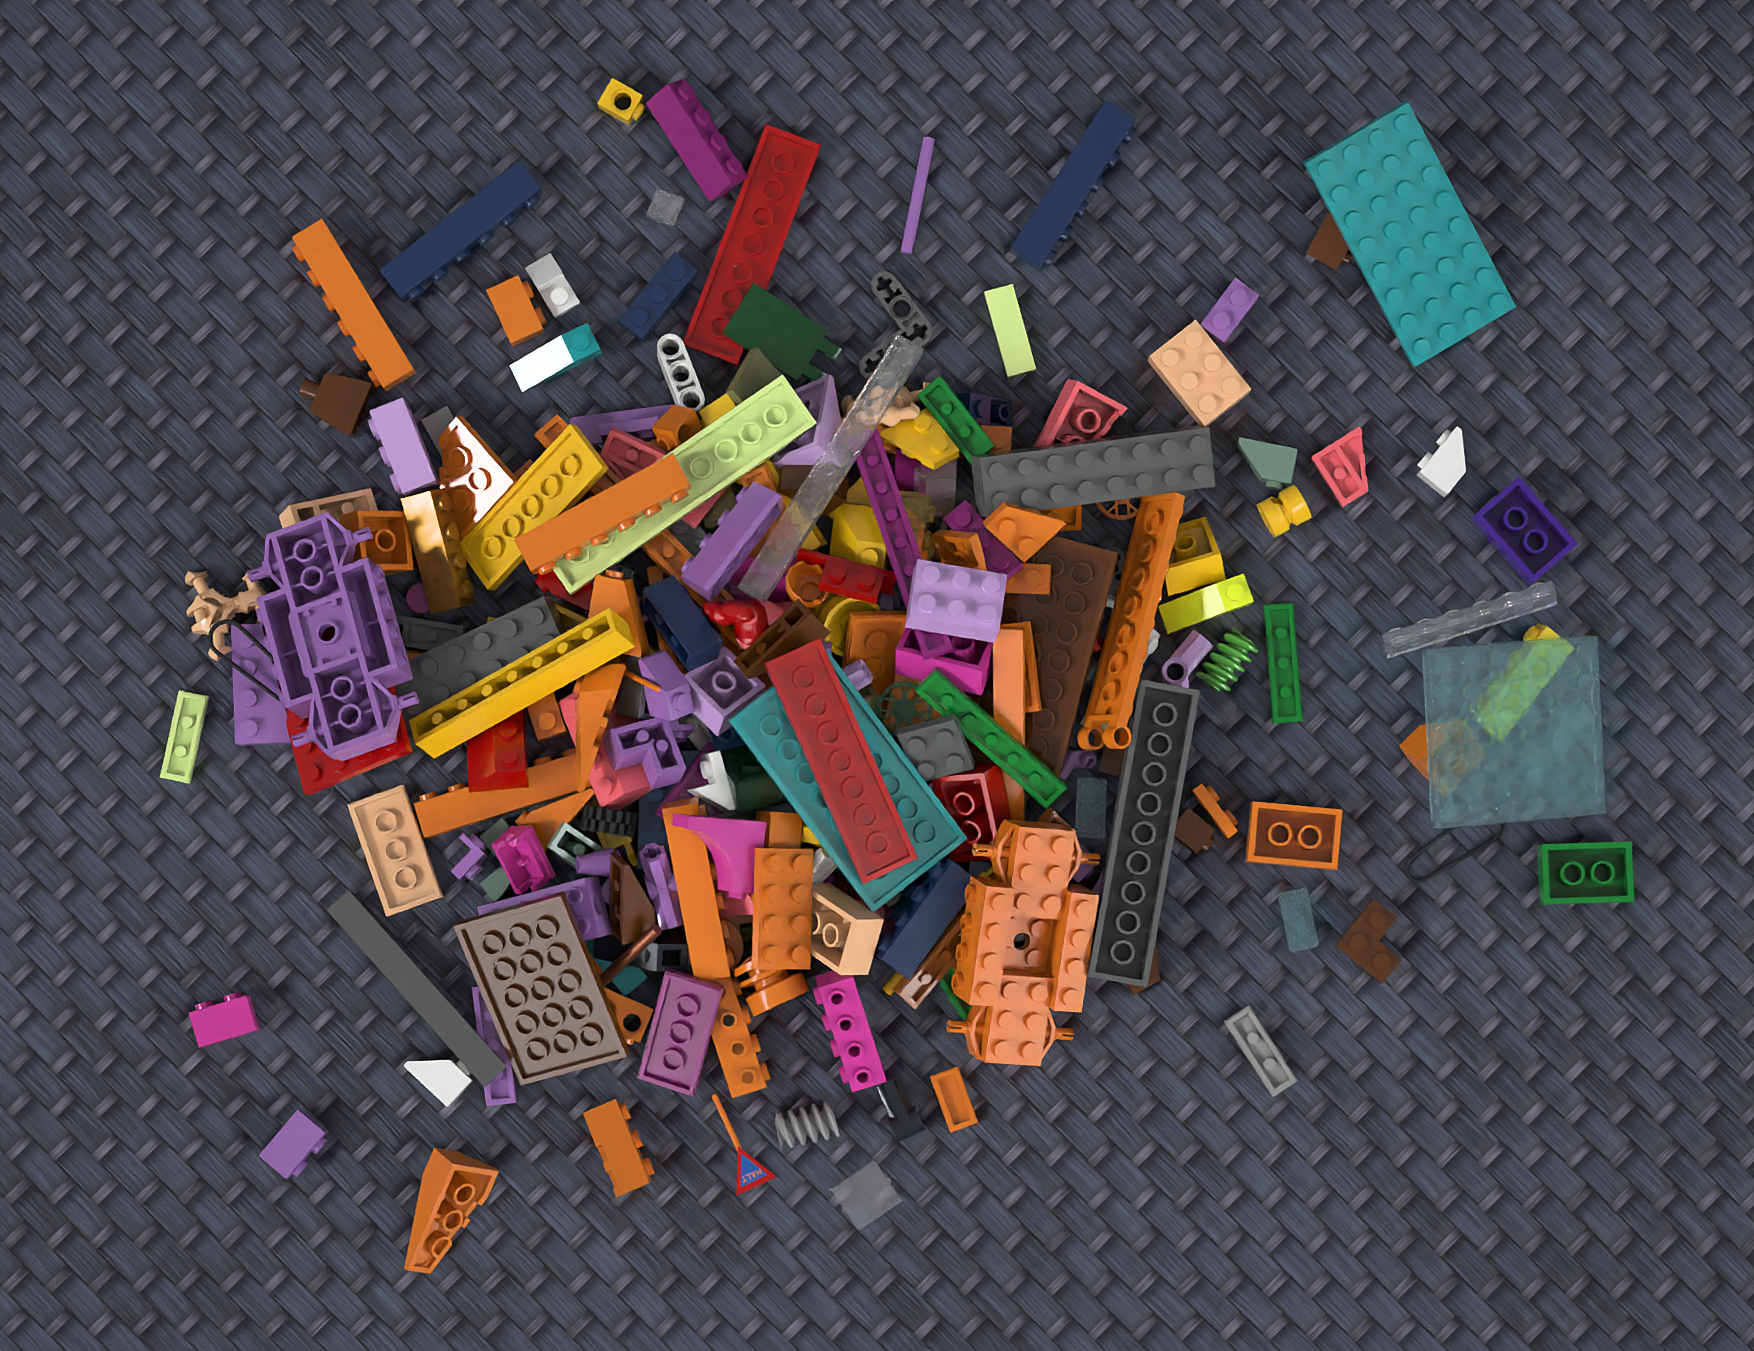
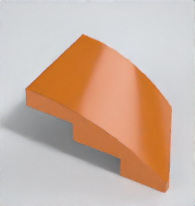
(960, 549)

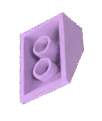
(822, 404)

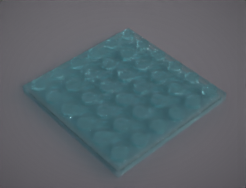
(1514, 731)

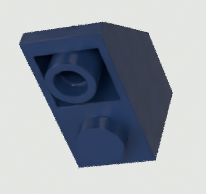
(987, 409)

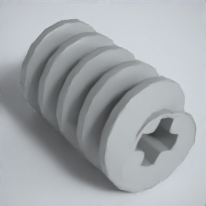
(806, 1124)

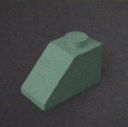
(1269, 462)
(569, 843)

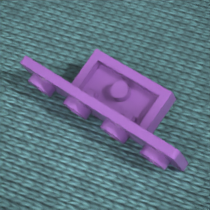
(634, 422)

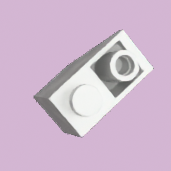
(1446, 465)

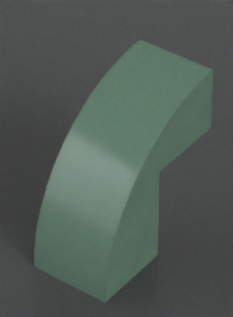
(496, 883)

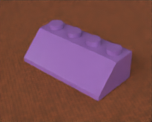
(732, 541)

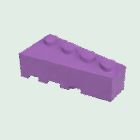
(257, 715)

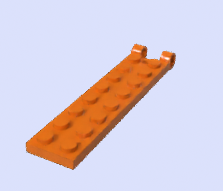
(1131, 621)

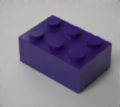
(1523, 531)

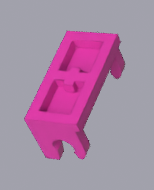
(523, 859)

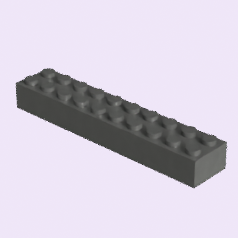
(1142, 833)

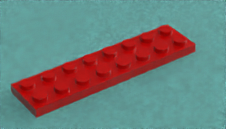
(752, 237)
(840, 760)

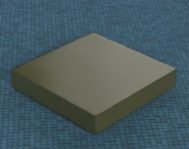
(752, 376)

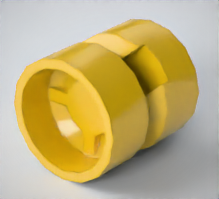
(1283, 511)

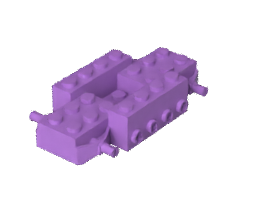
(343, 679)

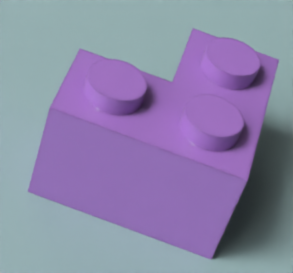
(650, 744)

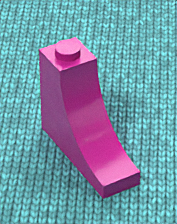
(732, 847)

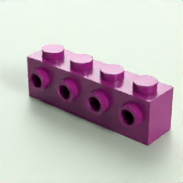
(696, 139)

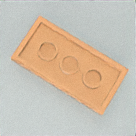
(395, 850)

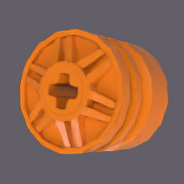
(771, 986)

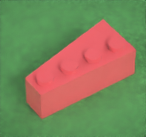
(1079, 415)

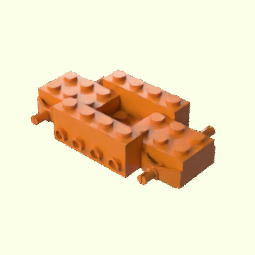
(1018, 985)

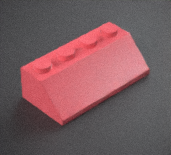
(617, 787)

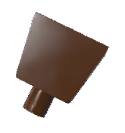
(338, 401)

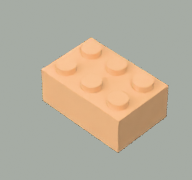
(1199, 374)
(842, 931)

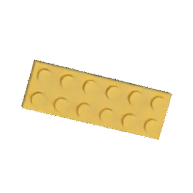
(541, 493)

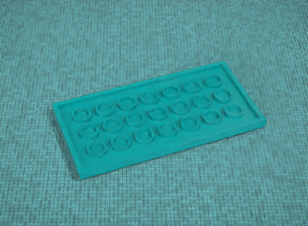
(1409, 233)
(927, 823)

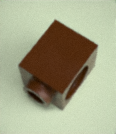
(1193, 832)

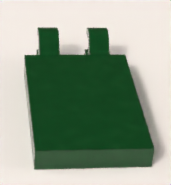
(779, 333)

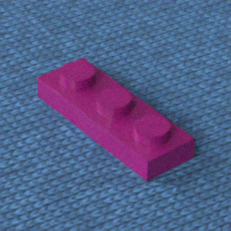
(996, 554)

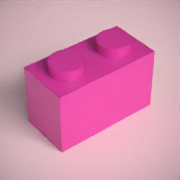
(223, 1020)

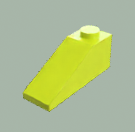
(1206, 604)

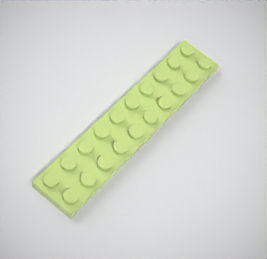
(711, 464)

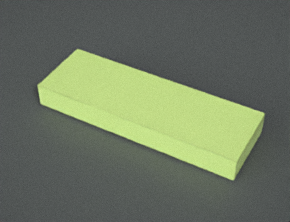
(1010, 330)
(184, 737)

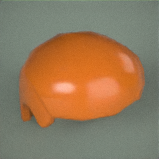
(803, 584)

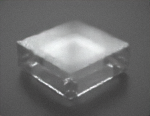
(665, 207)

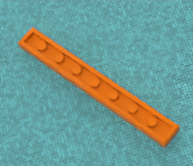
(1010, 701)

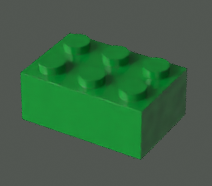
(1585, 873)

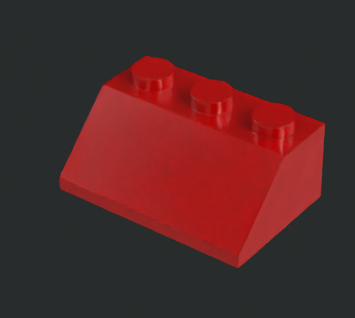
(499, 756)
(976, 804)

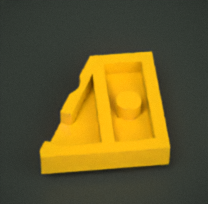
(922, 440)

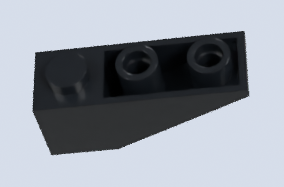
(665, 952)

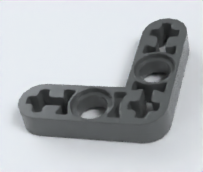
(905, 323)

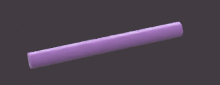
(917, 195)

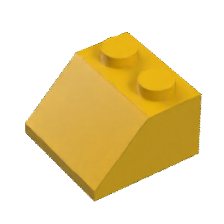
(1194, 558)

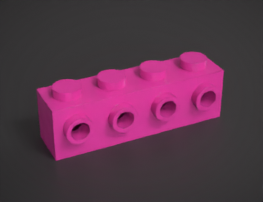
(851, 1030)

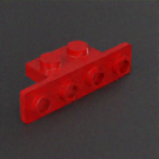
(849, 577)

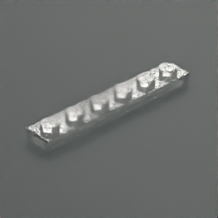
(1470, 619)

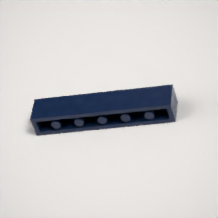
(1073, 185)
(461, 231)

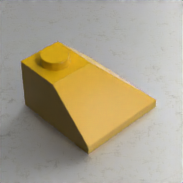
(857, 536)

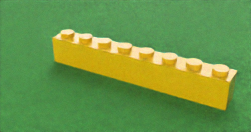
(521, 683)

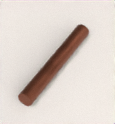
(630, 954)

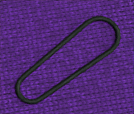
(234, 665)
(1436, 839)

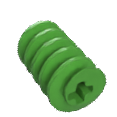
(1227, 662)

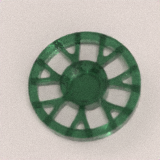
(903, 708)

